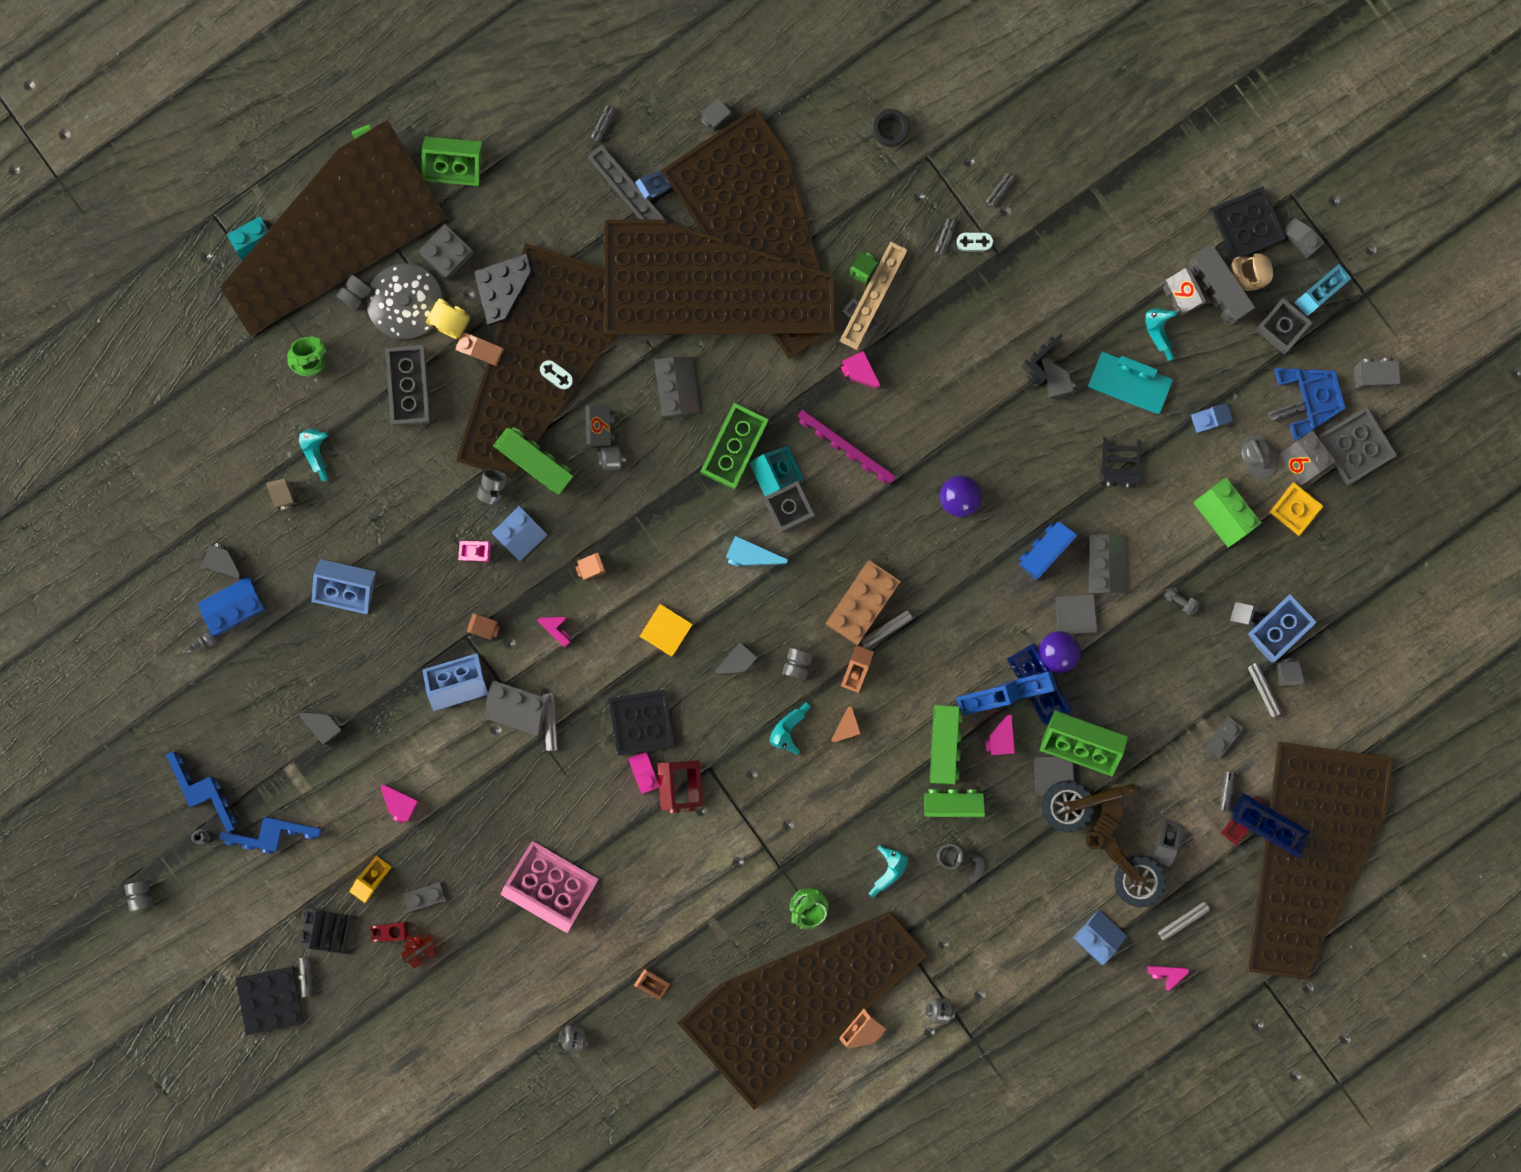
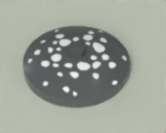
(403, 301)

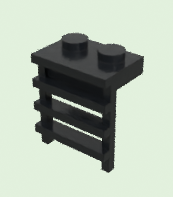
(1034, 372)
(1113, 477)
(316, 928)

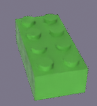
(734, 446)
(536, 463)
(1083, 743)
(944, 744)

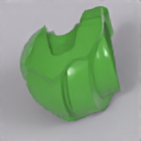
(306, 356)
(804, 900)

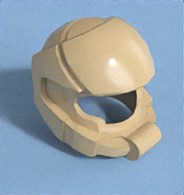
(1252, 272)

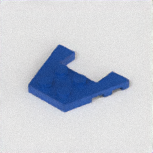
(1320, 394)

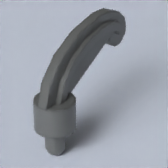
(978, 868)

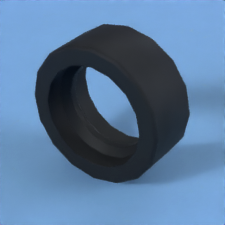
(876, 127)

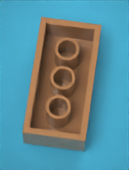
(862, 602)

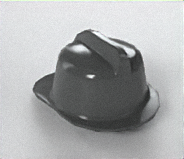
(1258, 457)

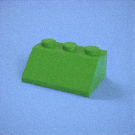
(451, 161)
(1227, 512)
(953, 803)

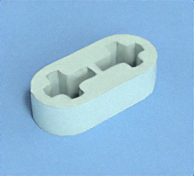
(974, 246)
(553, 378)

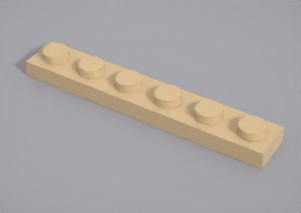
(873, 295)

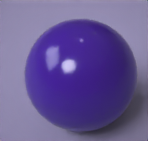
(960, 496)
(1060, 651)

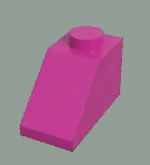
(859, 370)
(1001, 738)
(644, 772)
(399, 804)

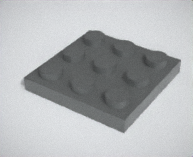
(1357, 446)

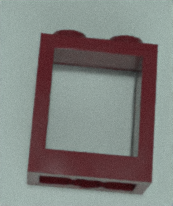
(667, 788)

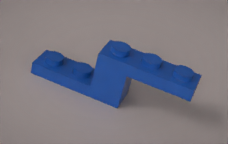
(1006, 693)
(202, 791)
(270, 835)

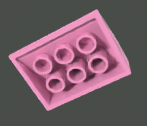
(549, 886)

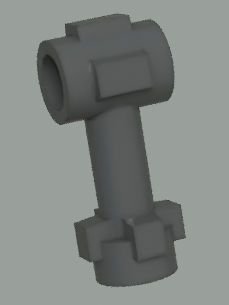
(1190, 606)

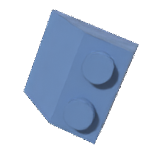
(519, 533)
(1100, 937)

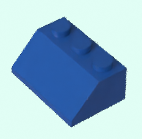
(1046, 549)
(231, 606)

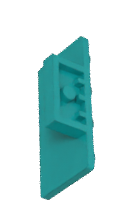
(1130, 382)

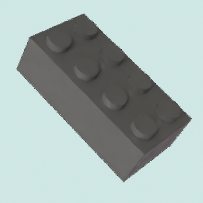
(1220, 285)
(408, 385)

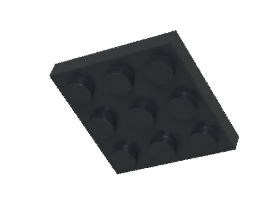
(1248, 223)
(641, 722)
(269, 1000)

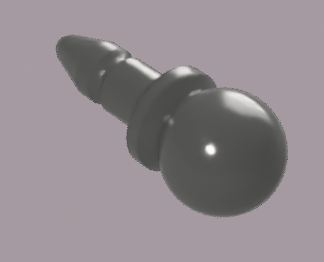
(206, 640)

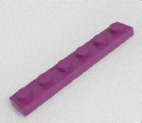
(838, 443)

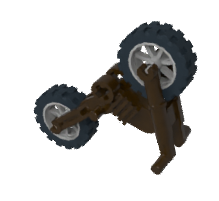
(1105, 828)

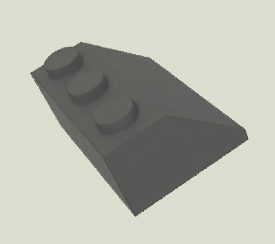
(677, 386)
(1107, 564)
(516, 708)

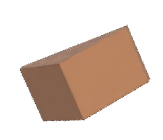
(847, 728)
(652, 984)

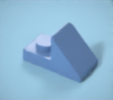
(653, 185)
(1211, 418)

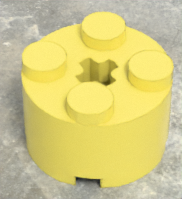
(448, 319)

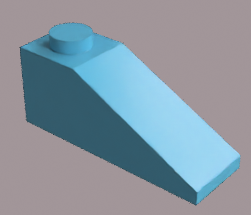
(1322, 290)
(748, 554)

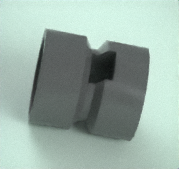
(355, 290)
(492, 486)
(797, 664)
(949, 856)
(139, 895)

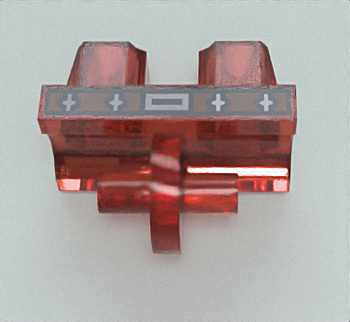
(415, 947)

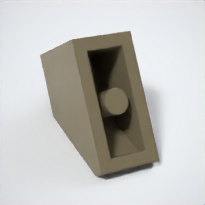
(281, 494)

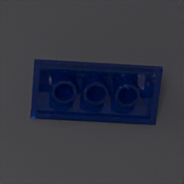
(1029, 663)
(1269, 825)

